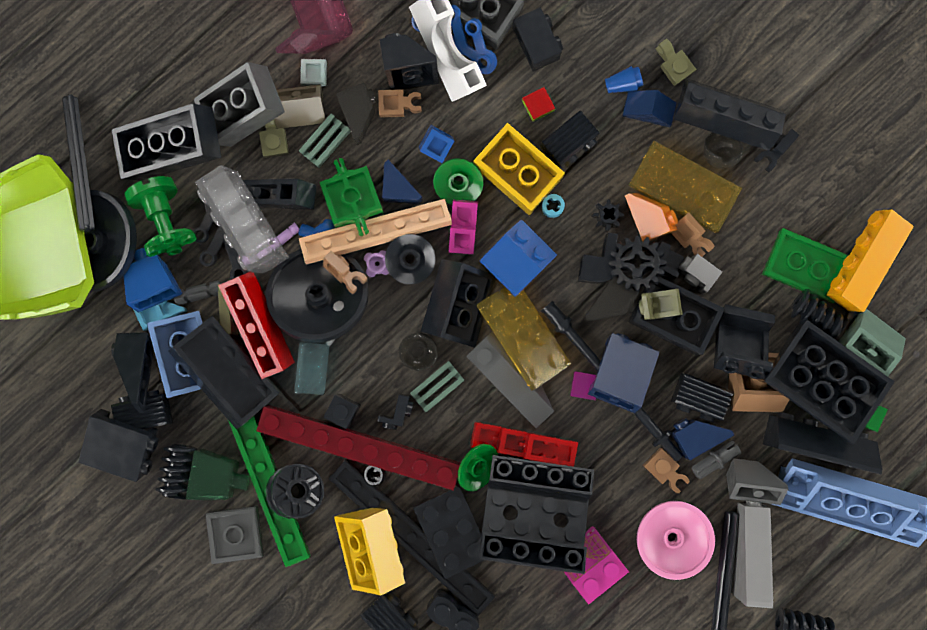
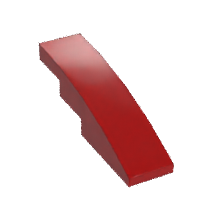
(525, 444)

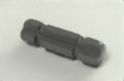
(198, 292)

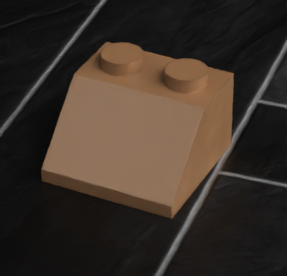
(755, 394)

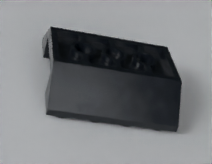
(537, 495)

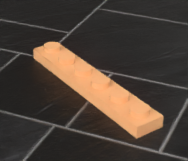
(381, 230)

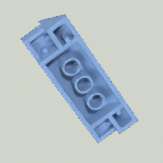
(855, 502)

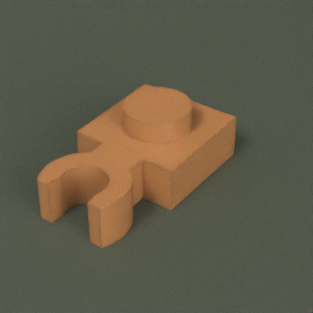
(393, 103)
(690, 233)
(664, 469)

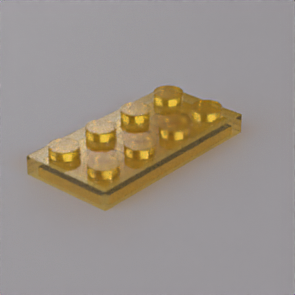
(685, 186)
(524, 336)

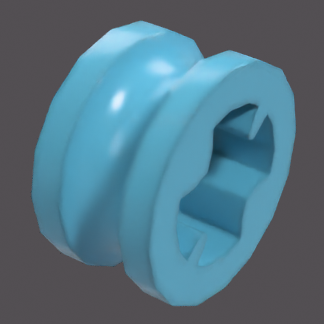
(554, 198)

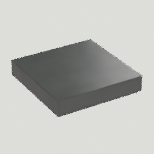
(234, 534)

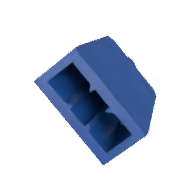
(149, 282)

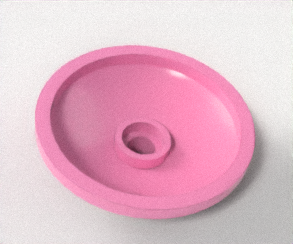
(689, 550)

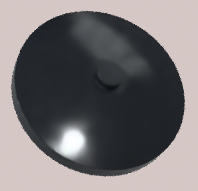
(112, 241)
(304, 298)

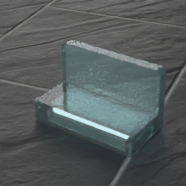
(311, 368)

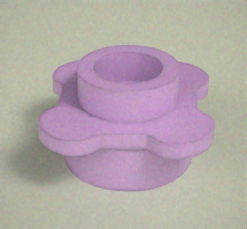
(370, 260)

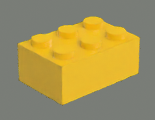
(518, 169)

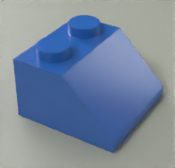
(518, 257)

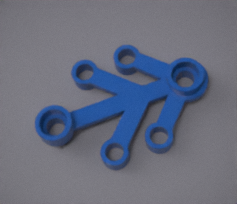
(461, 42)

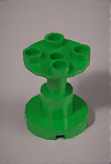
(154, 200)

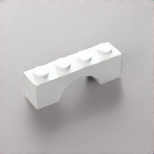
(456, 71)

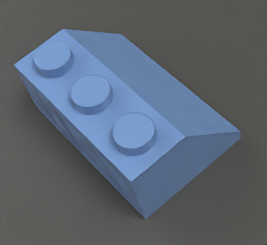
(164, 336)

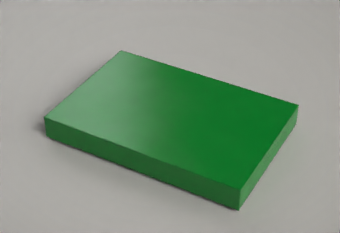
(803, 264)

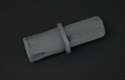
(716, 460)

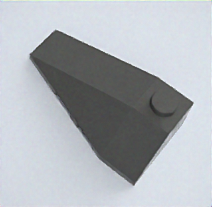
(498, 367)

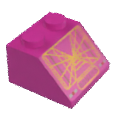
(601, 568)

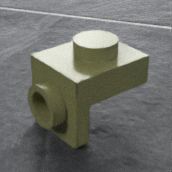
(660, 304)

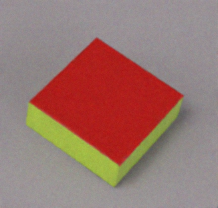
(538, 104)

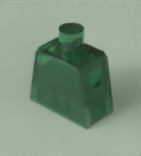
(214, 477)

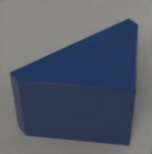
(649, 107)
(397, 188)

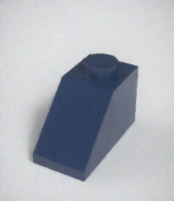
(697, 437)

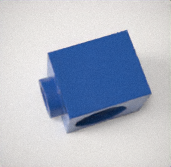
(436, 143)

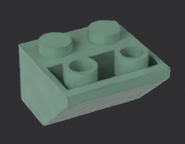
(874, 342)

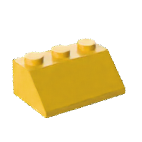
(370, 550)

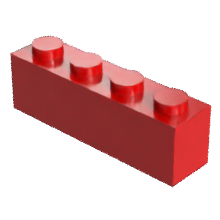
(256, 324)

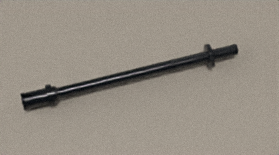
(564, 325)

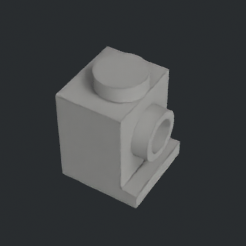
(699, 272)

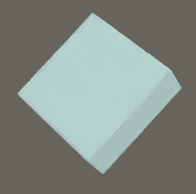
(313, 72)

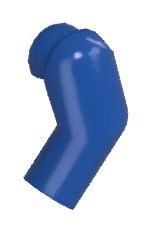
(306, 230)

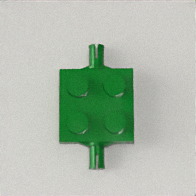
(351, 197)

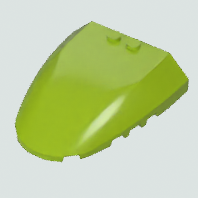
(41, 247)

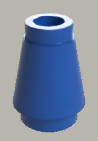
(626, 80)

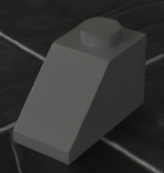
(754, 483)

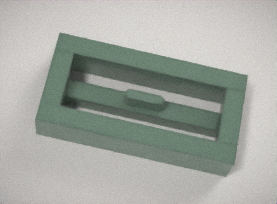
(318, 133)
(420, 400)

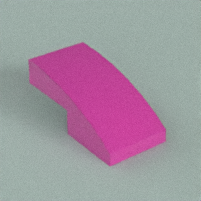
(463, 226)

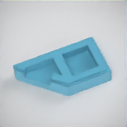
(159, 312)

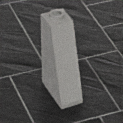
(753, 556)

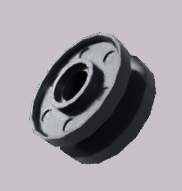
(310, 491)

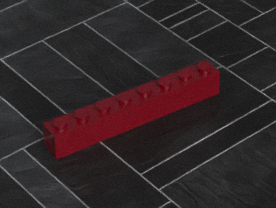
(359, 447)

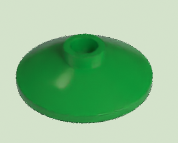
(450, 189)
(476, 467)

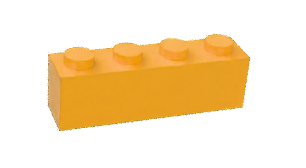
(869, 260)

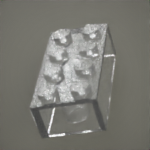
(241, 220)

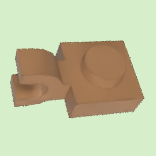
(339, 269)

